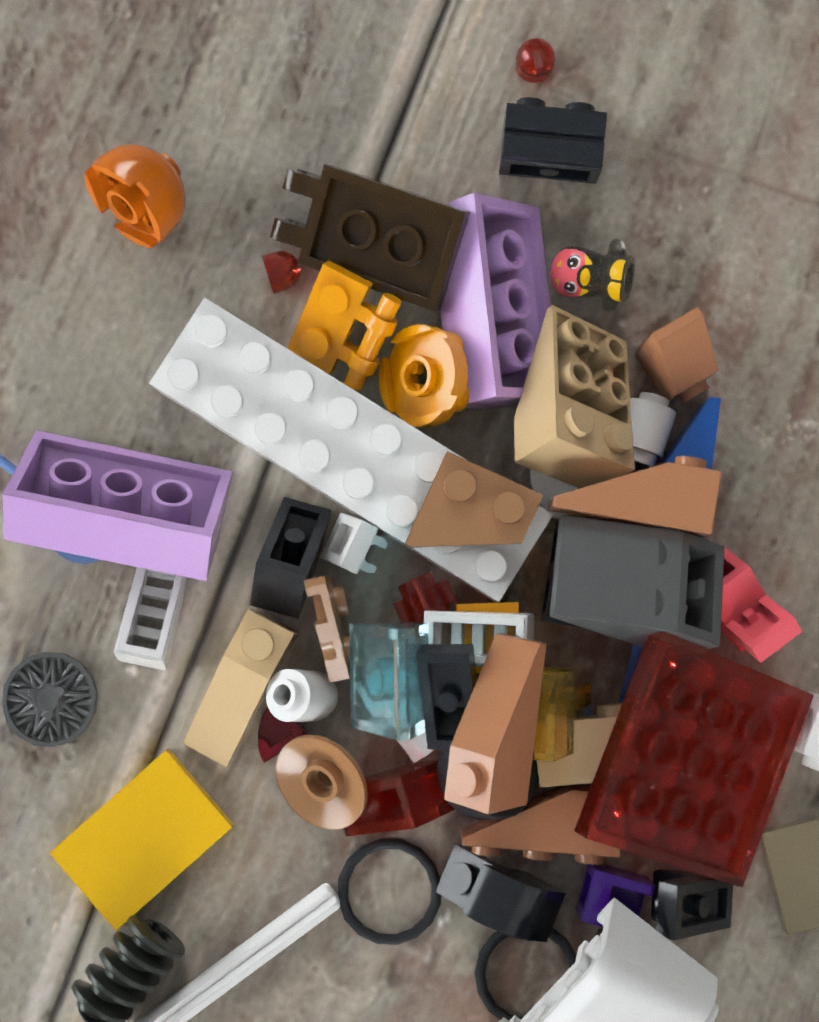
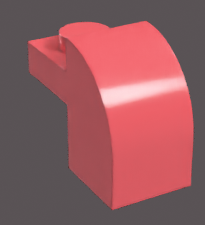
(750, 616)

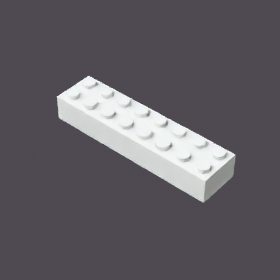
(324, 436)

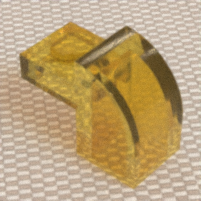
(556, 713)

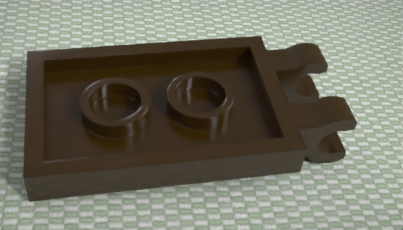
(377, 232)

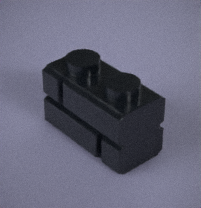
(553, 141)

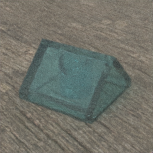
(386, 678)

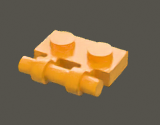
(329, 318)

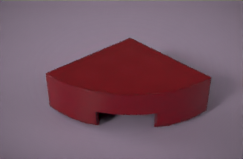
(275, 734)

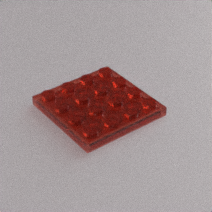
(694, 760)

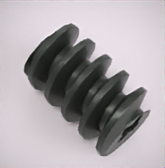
(128, 972)

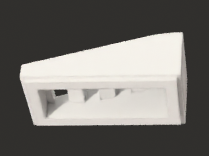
(523, 621)
(141, 656)

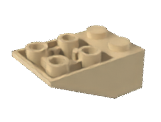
(575, 404)

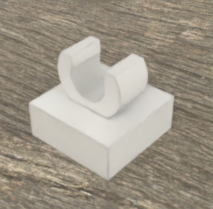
(350, 544)

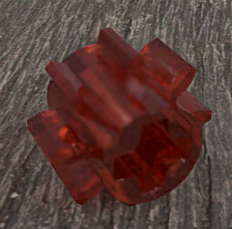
(421, 595)

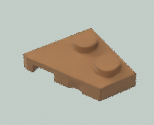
(472, 508)
(330, 605)

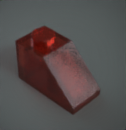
(401, 800)

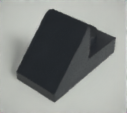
(446, 683)
(689, 904)

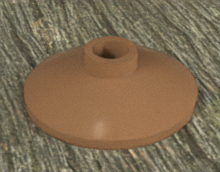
(321, 782)

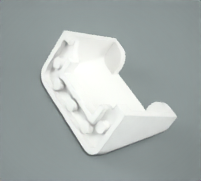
(628, 977)

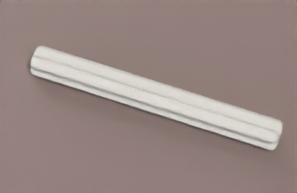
(247, 957)

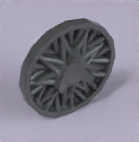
(49, 699)

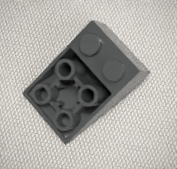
(637, 581)

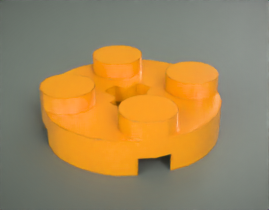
(446, 376)

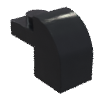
(500, 896)

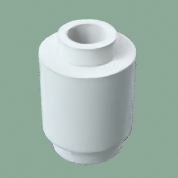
(650, 428)
(301, 695)

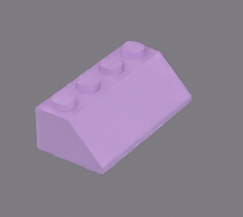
(497, 297)
(116, 505)

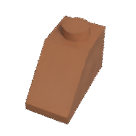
(680, 357)

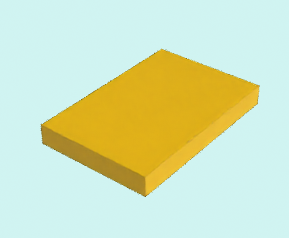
(142, 839)

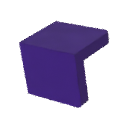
(607, 882)

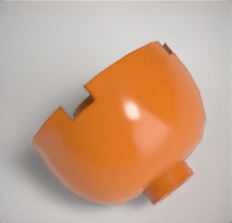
(140, 190)

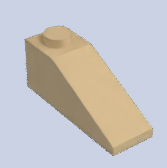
(239, 685)

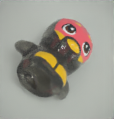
(587, 274)

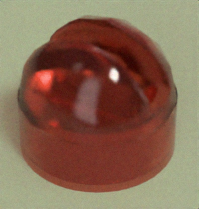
(526, 64)
(281, 270)

